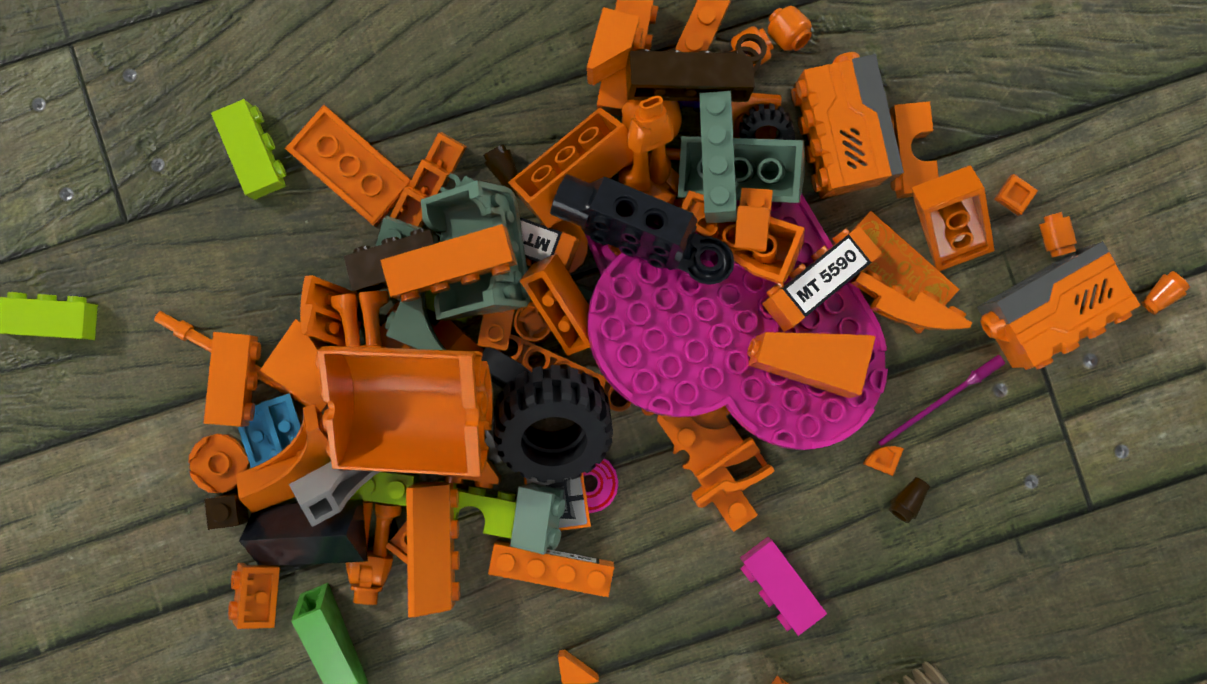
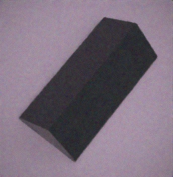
(285, 536)

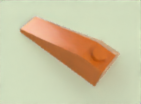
(782, 245)

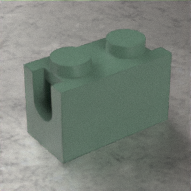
(537, 518)

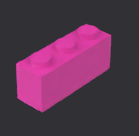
(781, 587)

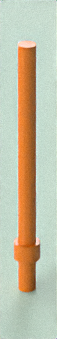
(186, 331)

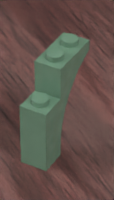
(412, 325)

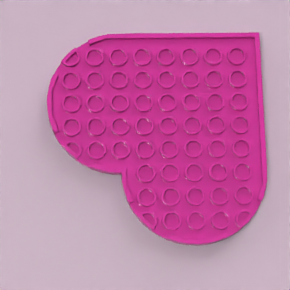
(686, 345)

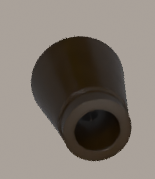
(501, 164)
(909, 500)

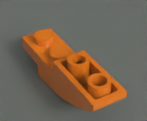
(918, 311)

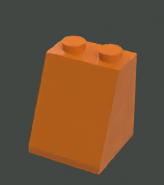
(294, 365)

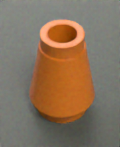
(1165, 292)

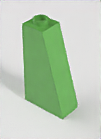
(327, 638)

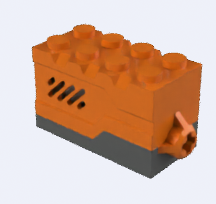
(847, 125)
(1058, 307)

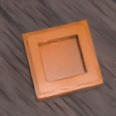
(1016, 194)

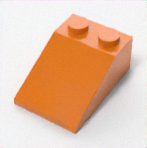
(954, 217)

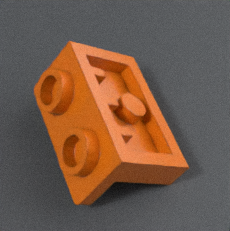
(496, 330)
(254, 596)

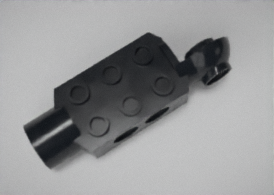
(642, 227)

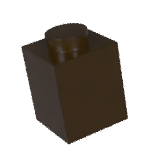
(225, 511)

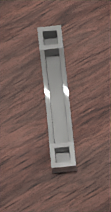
(327, 491)

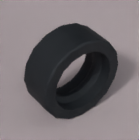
(502, 366)

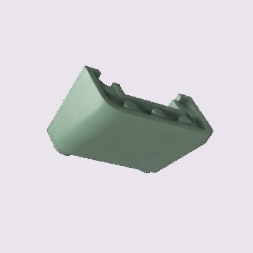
(468, 211)

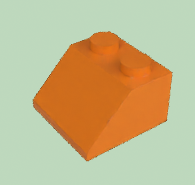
(614, 39)

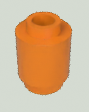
(1058, 234)

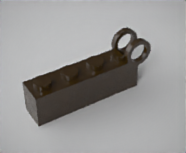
(686, 74)

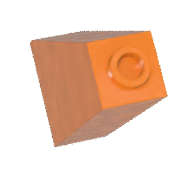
(818, 360)

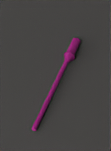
(975, 377)

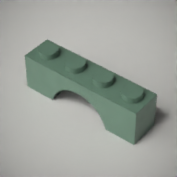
(718, 157)

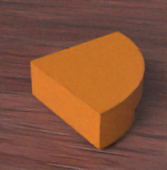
(884, 459)

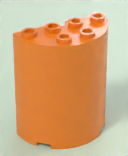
(406, 409)

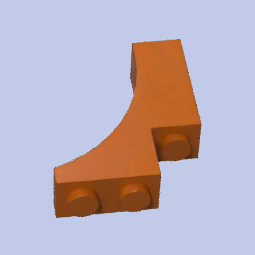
(270, 481)

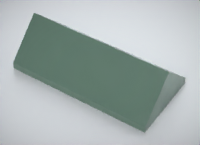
(757, 163)

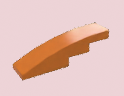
(428, 178)

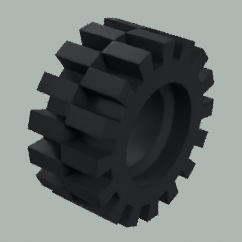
(765, 117)

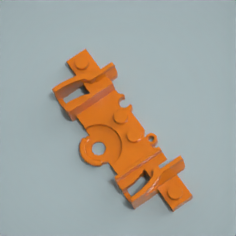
(711, 448)

